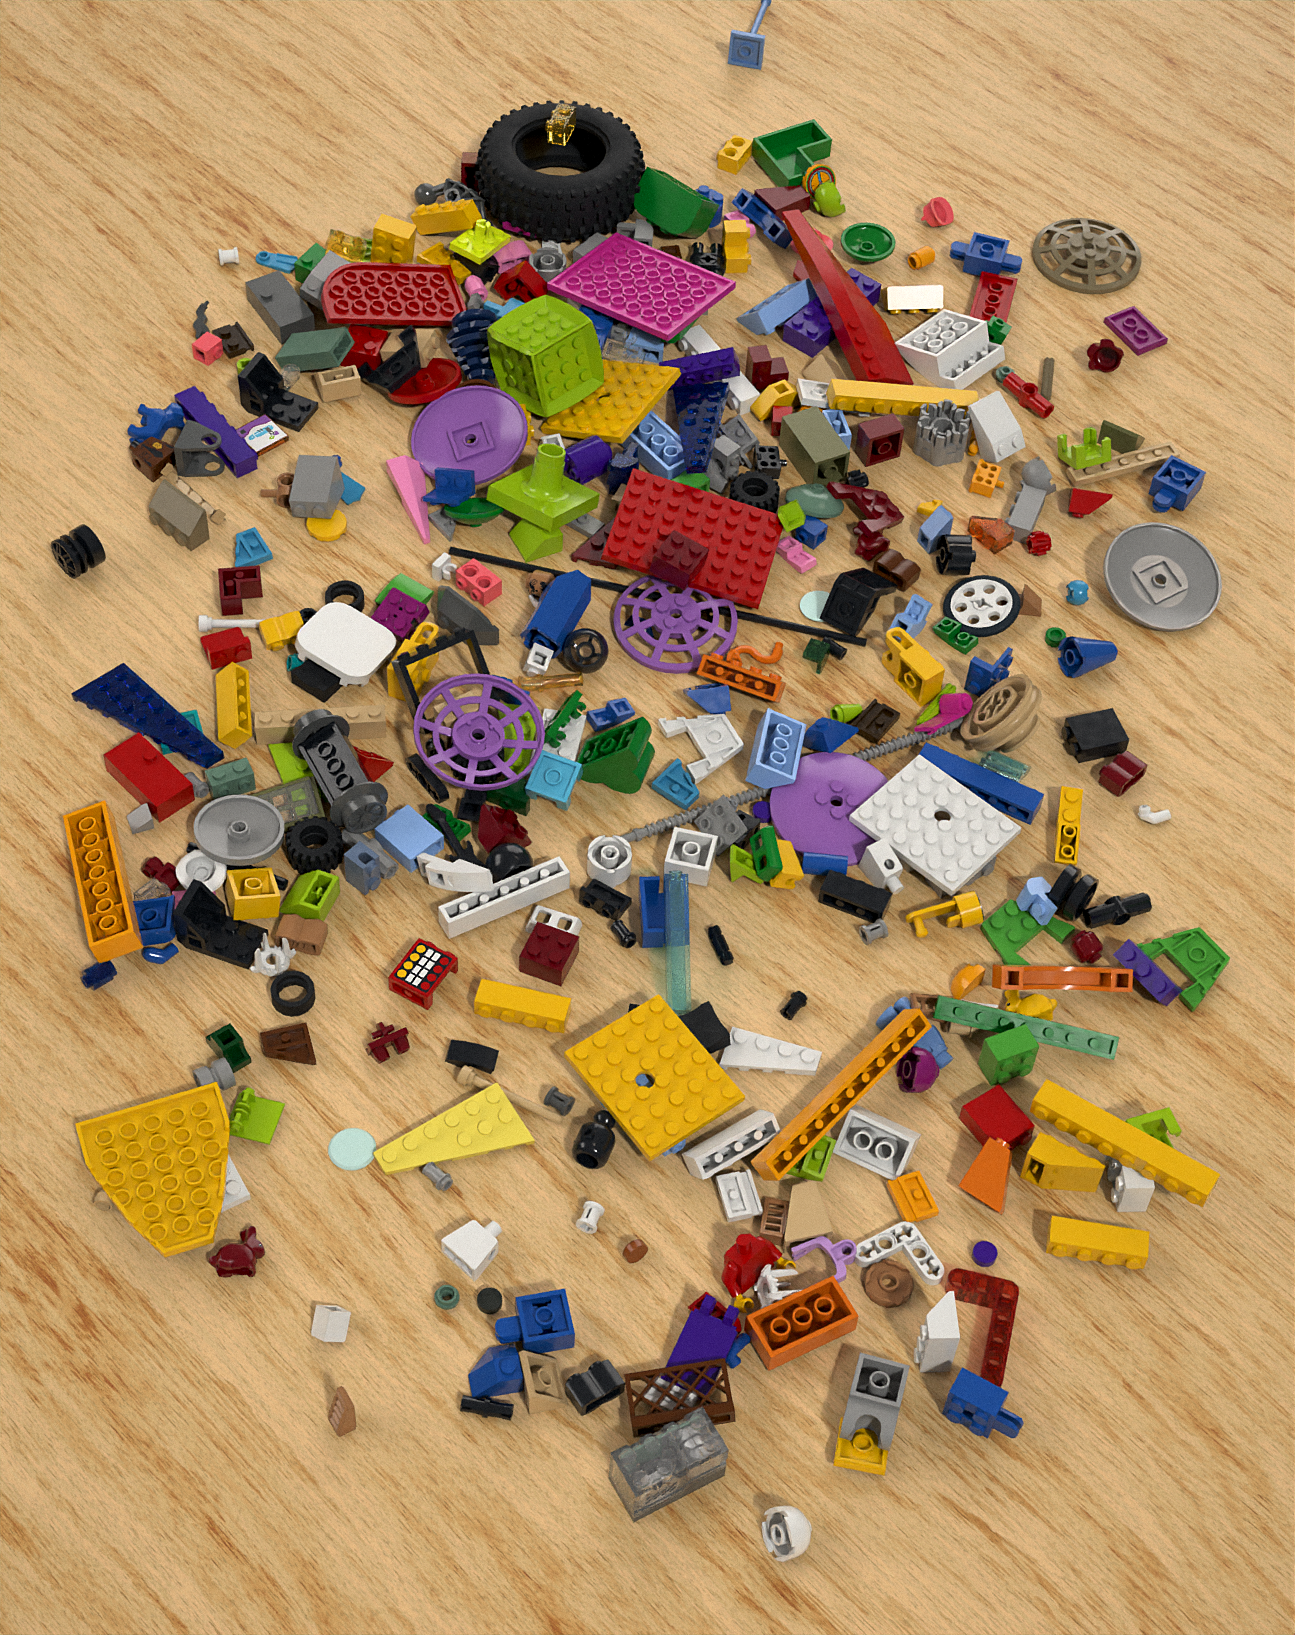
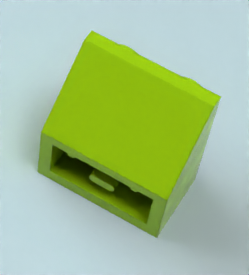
(312, 895)

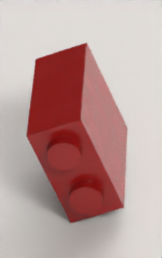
(997, 1116)

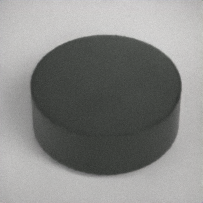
(489, 1300)

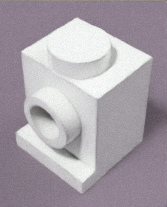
(537, 660)

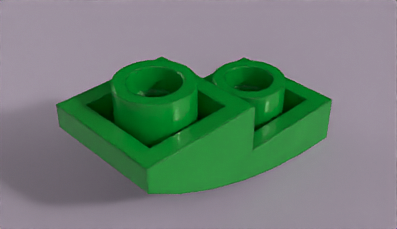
(949, 632)
(459, 827)

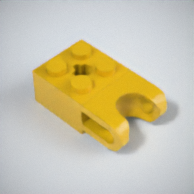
(912, 667)
(420, 670)

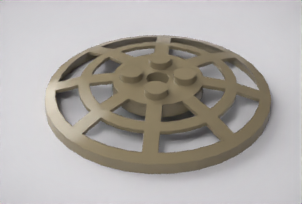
(1087, 250)

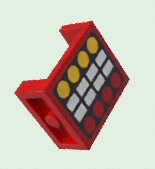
(422, 972)

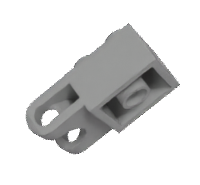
(875, 1398)

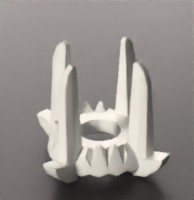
(282, 958)
(768, 1281)

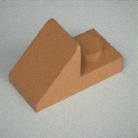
(1030, 602)

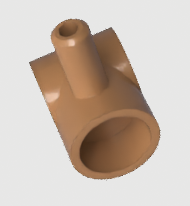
(283, 490)

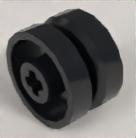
(1073, 892)

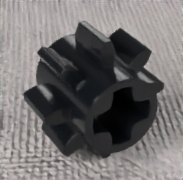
(857, 479)

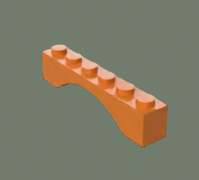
(1062, 977)

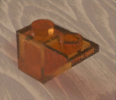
(991, 532)

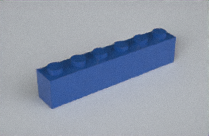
(996, 790)

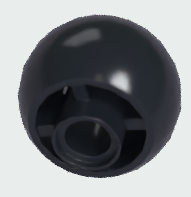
(602, 656)
(508, 860)

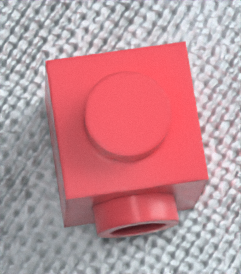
(207, 348)

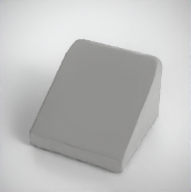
(140, 819)

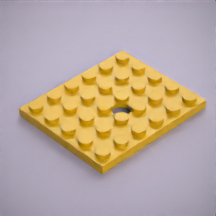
(632, 394)
(687, 1080)

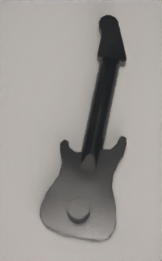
(463, 854)

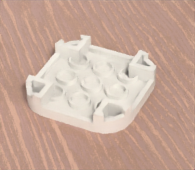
(345, 643)

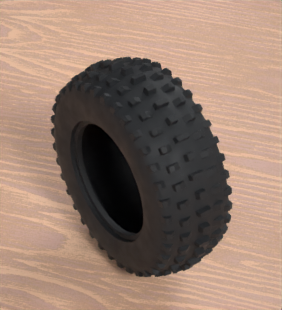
(555, 204)

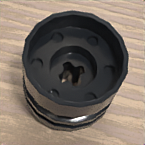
(78, 551)

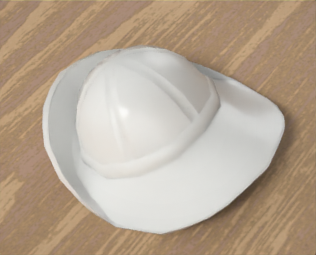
(201, 868)

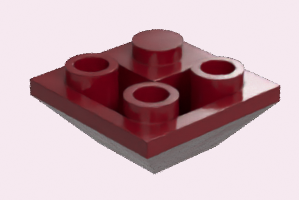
(500, 827)

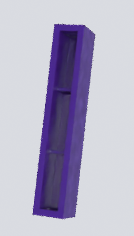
(234, 449)

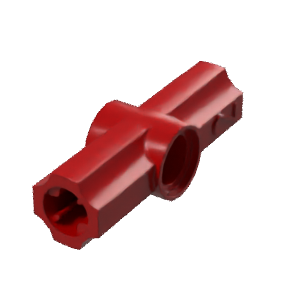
(1028, 395)

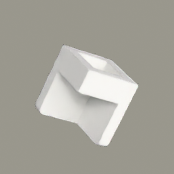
(330, 1323)

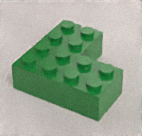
(791, 151)

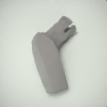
(717, 481)

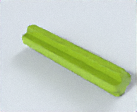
(933, 709)

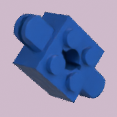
(986, 255)

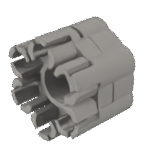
(941, 433)

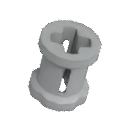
(873, 931)

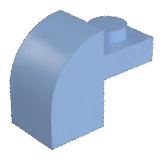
(913, 617)
(1035, 900)

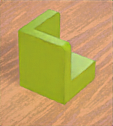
(791, 515)

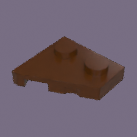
(289, 1044)

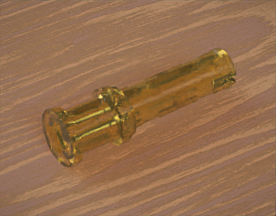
(539, 683)

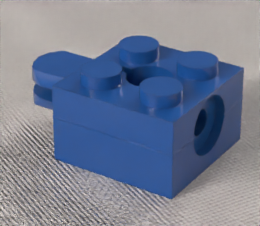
(1175, 484)
(532, 1316)
(980, 1406)

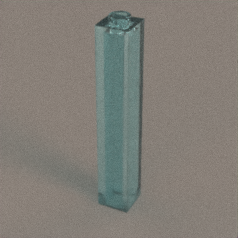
(677, 942)

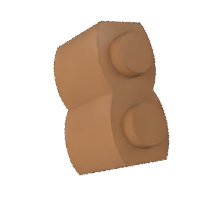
(302, 934)

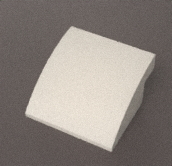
(951, 349)

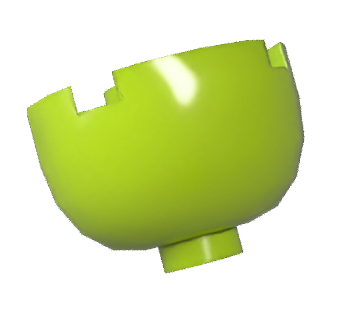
(828, 200)

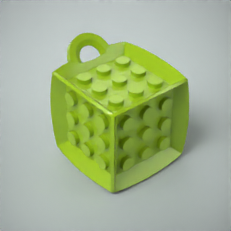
(546, 355)

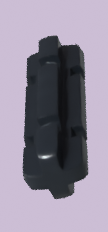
(720, 945)

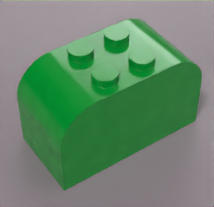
(673, 205)

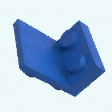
(452, 487)

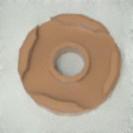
(887, 1296)

